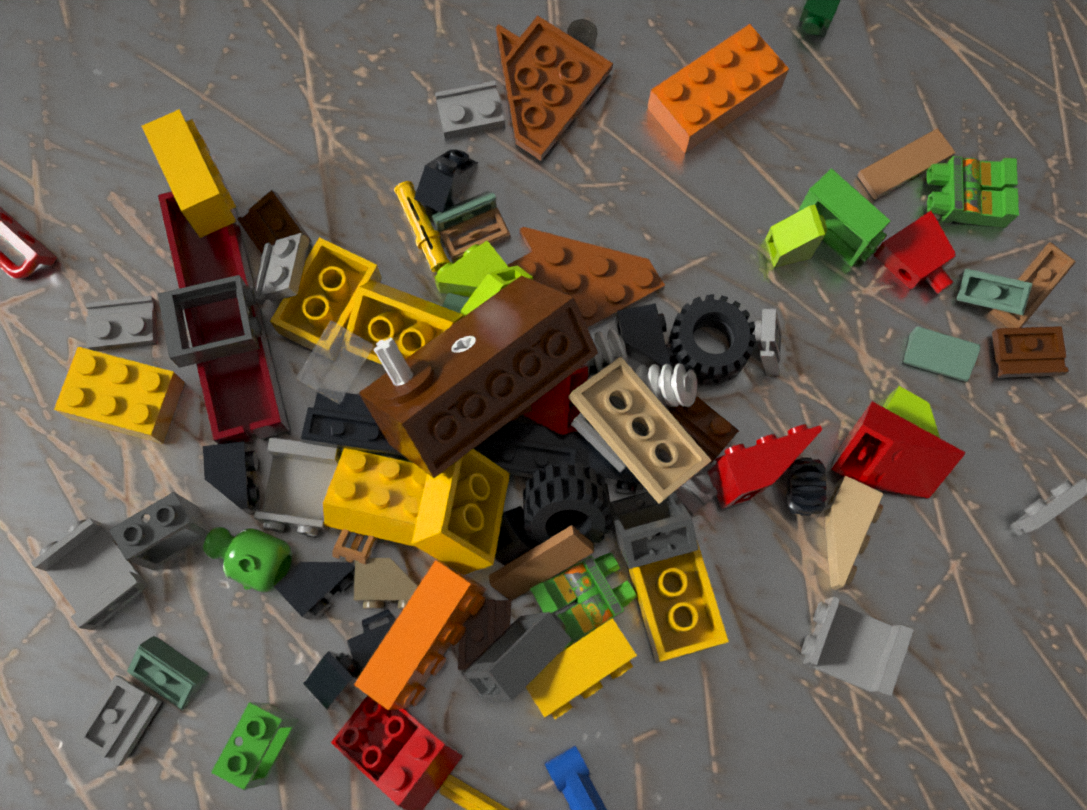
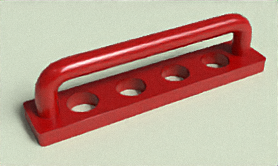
(26, 244)

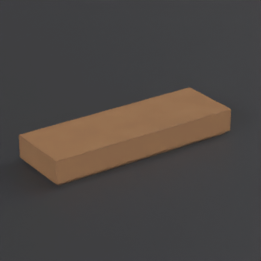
(905, 164)
(1045, 274)
(541, 563)

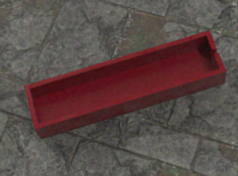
(239, 388)

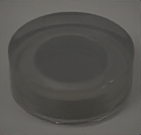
(584, 32)

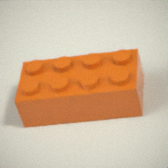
(717, 88)
(421, 637)

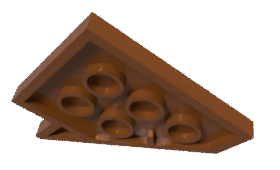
(546, 82)
(592, 274)

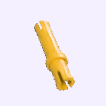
(435, 256)

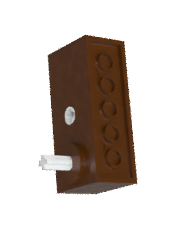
(477, 373)

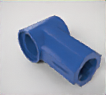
(573, 779)

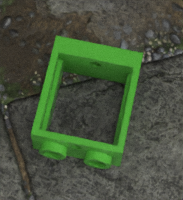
(851, 220)
(264, 736)

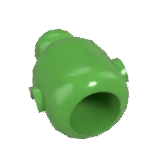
(250, 557)

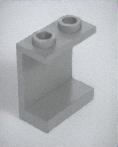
(297, 486)
(90, 572)
(856, 648)

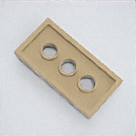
(635, 450)

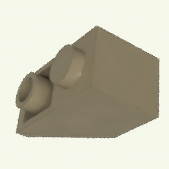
(381, 583)

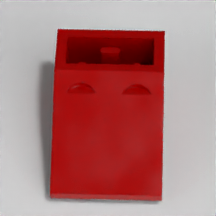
(895, 454)
(751, 470)
(397, 753)

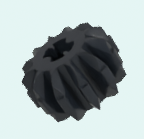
(806, 486)

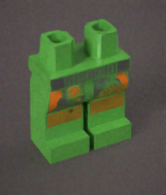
(975, 191)
(590, 590)

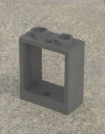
(175, 301)
(637, 526)
(172, 529)
(517, 656)

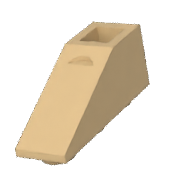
(846, 524)

